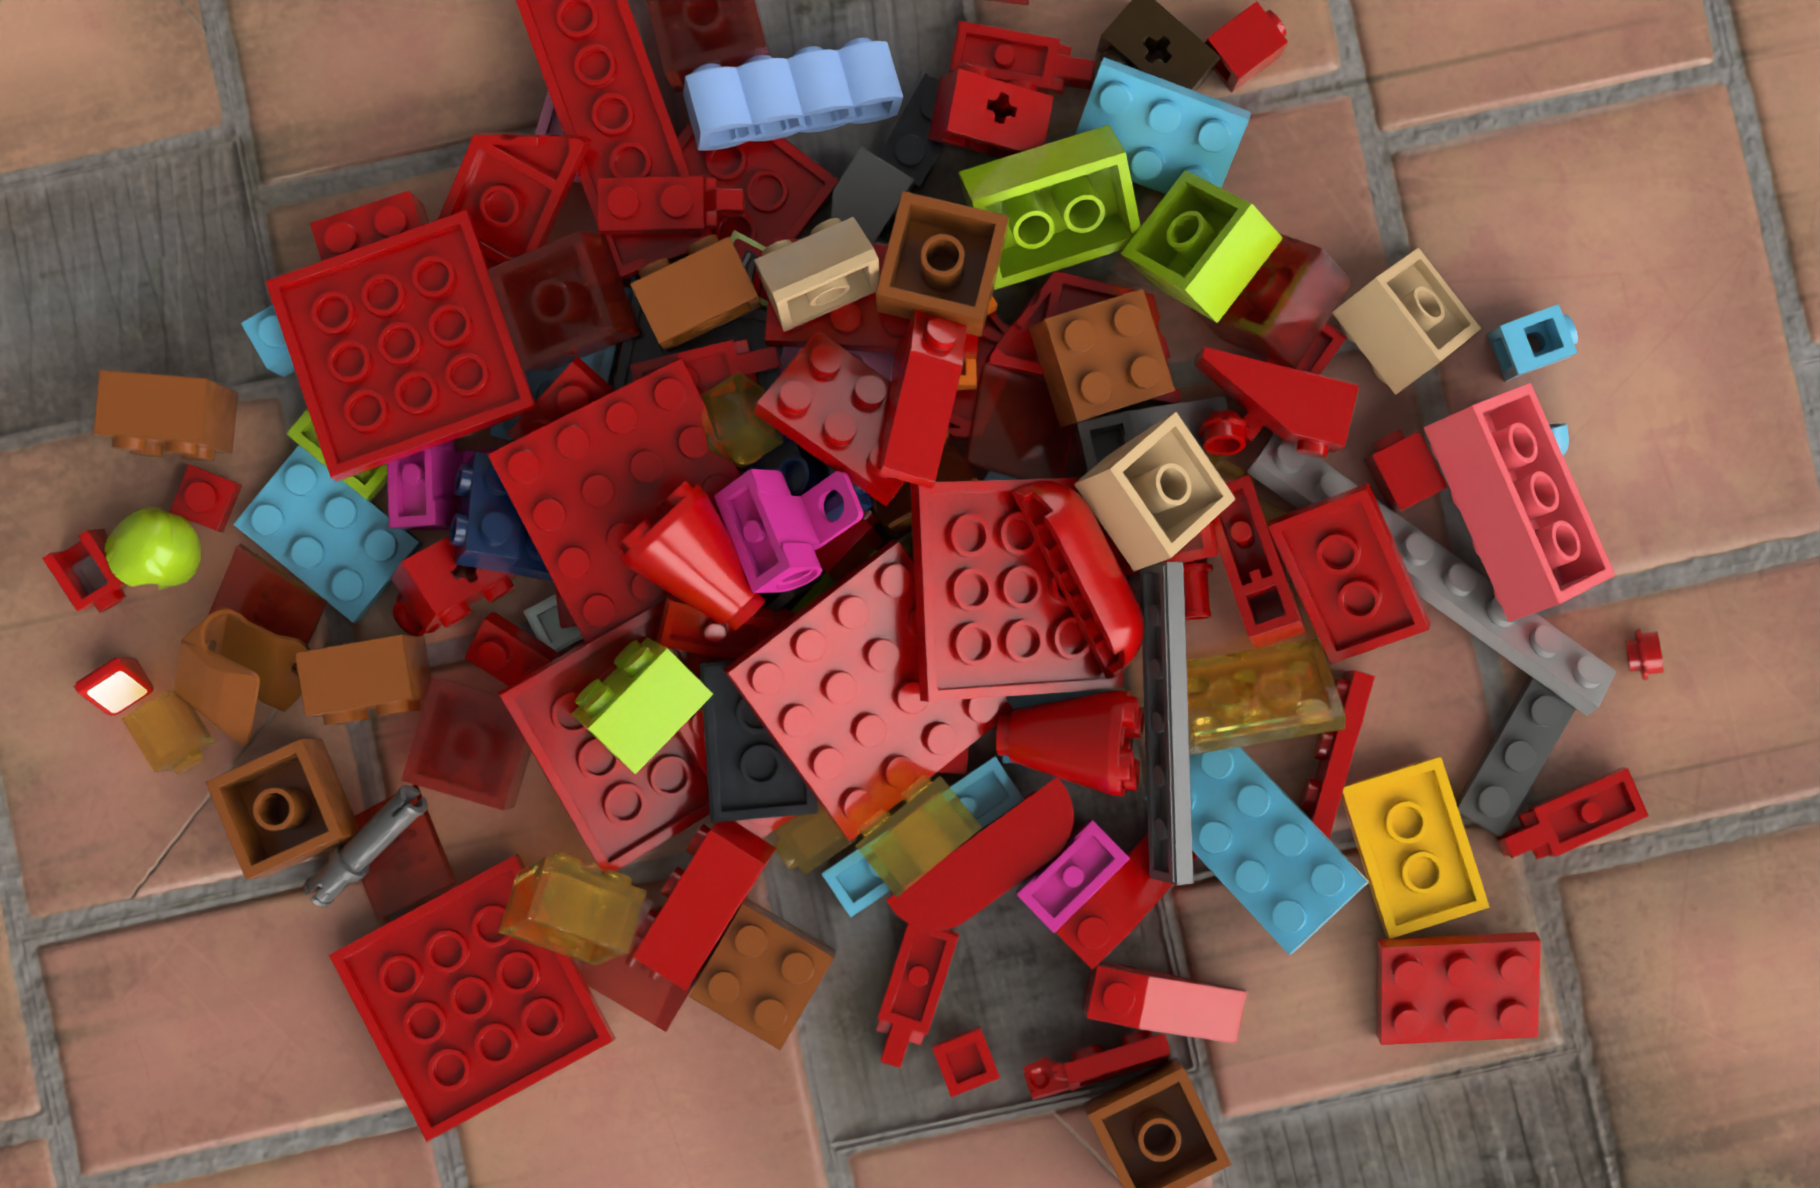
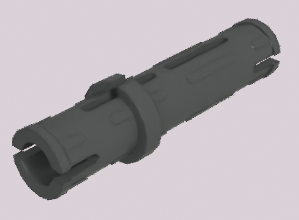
(351, 860)

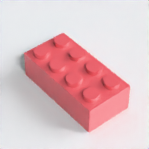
(1519, 502)

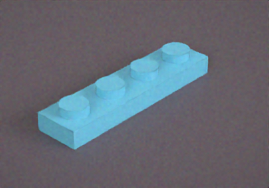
(984, 791)

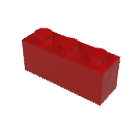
(701, 901)

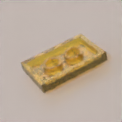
(1261, 697)

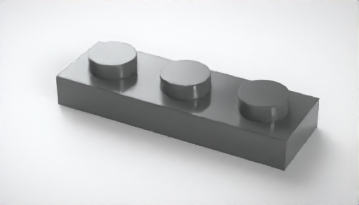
(1514, 757)

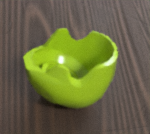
(153, 549)

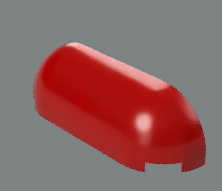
(1085, 571)
(990, 861)

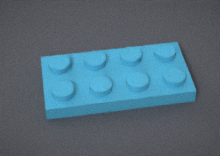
(1266, 848)

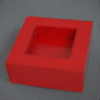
(205, 498)
(965, 1061)

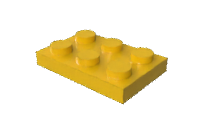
(1413, 847)

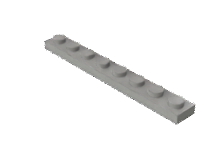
(1450, 584)

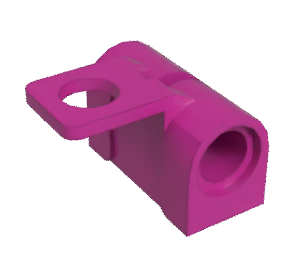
(423, 488)
(780, 531)
(1072, 876)

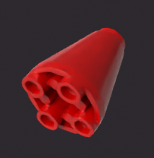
(692, 557)
(1078, 740)

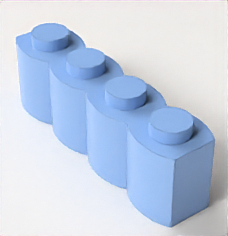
(792, 95)

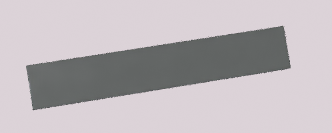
(1166, 723)

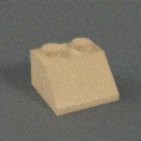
(818, 272)
(1406, 321)
(1155, 492)

